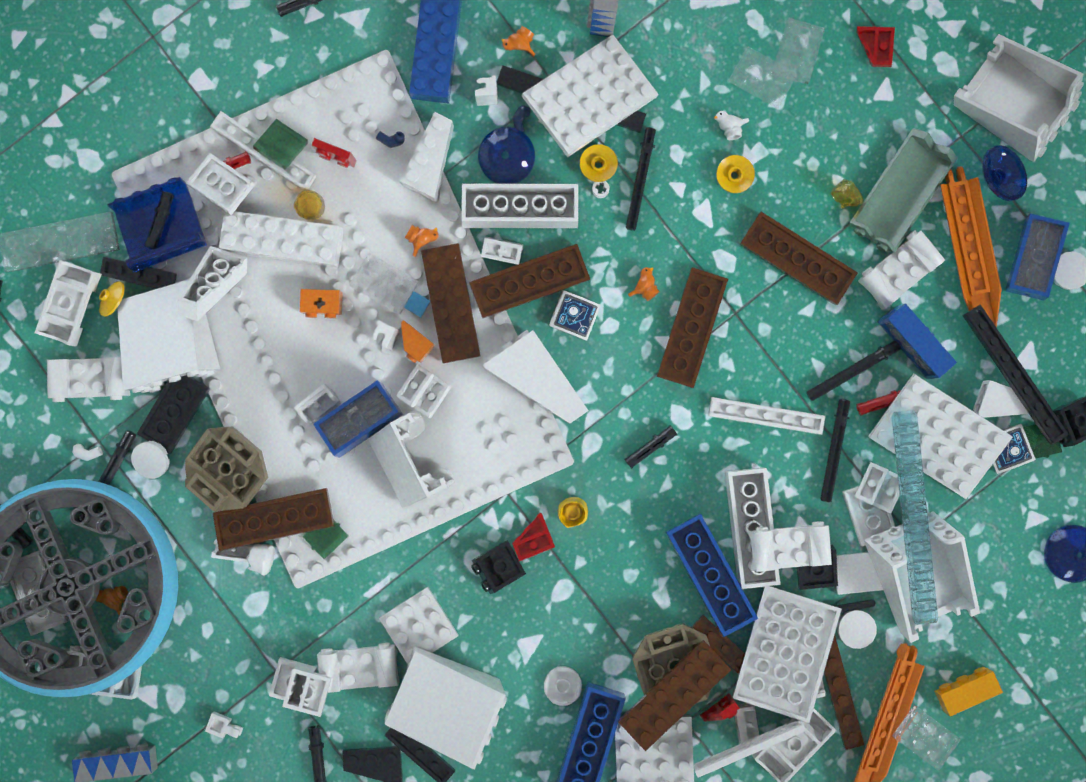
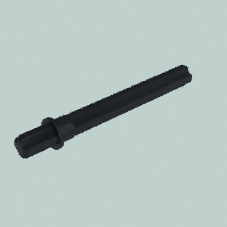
(646, 152)
(855, 369)
(835, 450)
(115, 461)

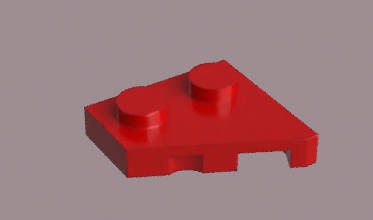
(878, 44)
(534, 539)
(721, 710)

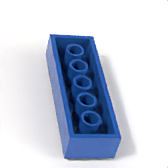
(435, 50)
(711, 575)
(592, 734)

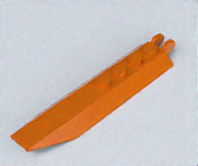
(972, 243)
(891, 713)

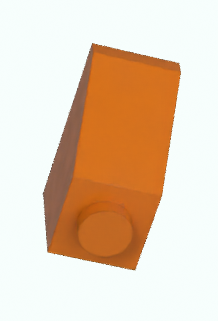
(415, 343)

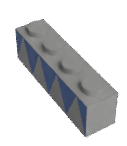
(602, 17)
(114, 763)

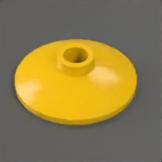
(598, 154)
(739, 165)
(111, 298)

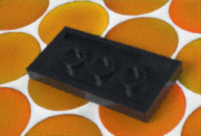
(173, 412)

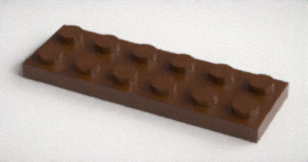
(798, 258)
(529, 281)
(450, 303)
(692, 327)
(273, 519)
(674, 695)

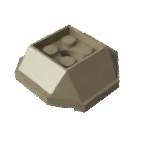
(208, 472)
(660, 649)

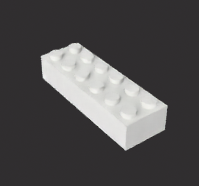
(520, 205)
(281, 238)
(748, 509)

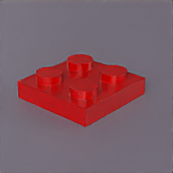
(327, 151)

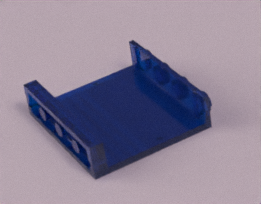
(180, 233)

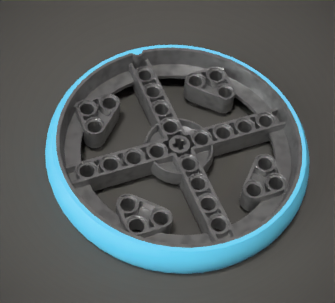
(159, 599)

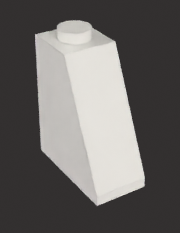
(997, 400)

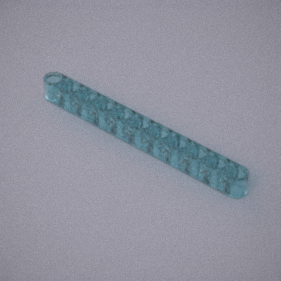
(914, 517)

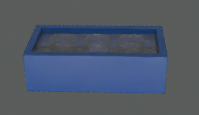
(1037, 257)
(917, 342)
(357, 419)

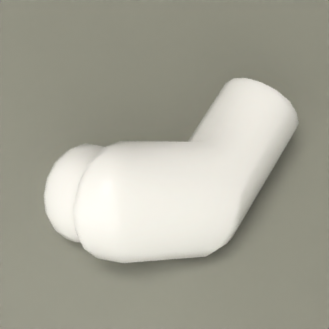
(81, 453)

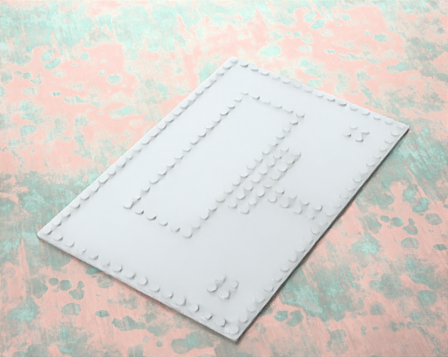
(277, 356)

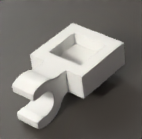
(220, 726)

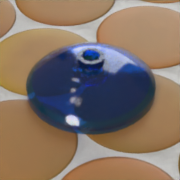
(520, 158)
(1004, 173)
(1062, 552)

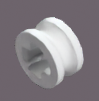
(595, 191)

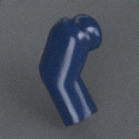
(518, 117)
(391, 141)

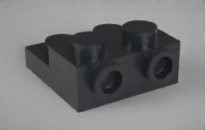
(1074, 421)
(497, 567)
(819, 576)

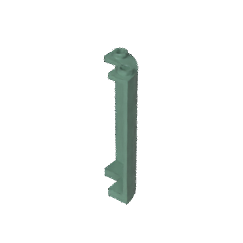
(903, 190)

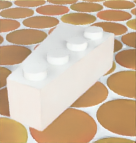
(429, 159)
(210, 282)

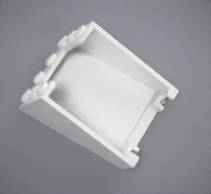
(1021, 96)
(161, 343)
(534, 373)
(398, 465)
(950, 566)
(447, 706)

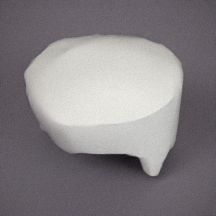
(261, 558)

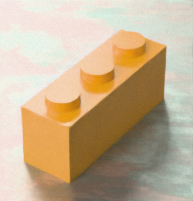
(968, 691)

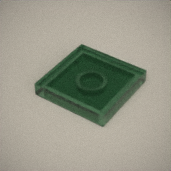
(280, 144)

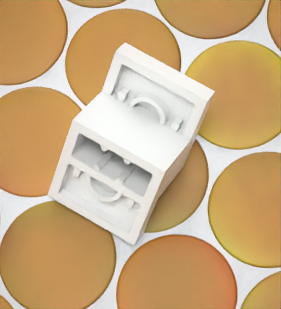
(300, 687)

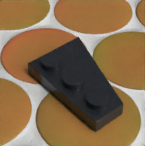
(375, 763)

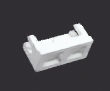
(488, 94)
(502, 250)
(387, 334)
(316, 404)
(235, 554)
(746, 722)

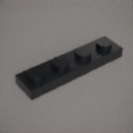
(147, 277)
(422, 755)

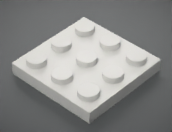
(419, 624)

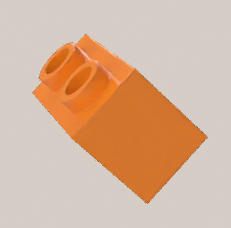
(310, 298)

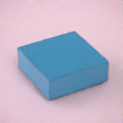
(417, 304)

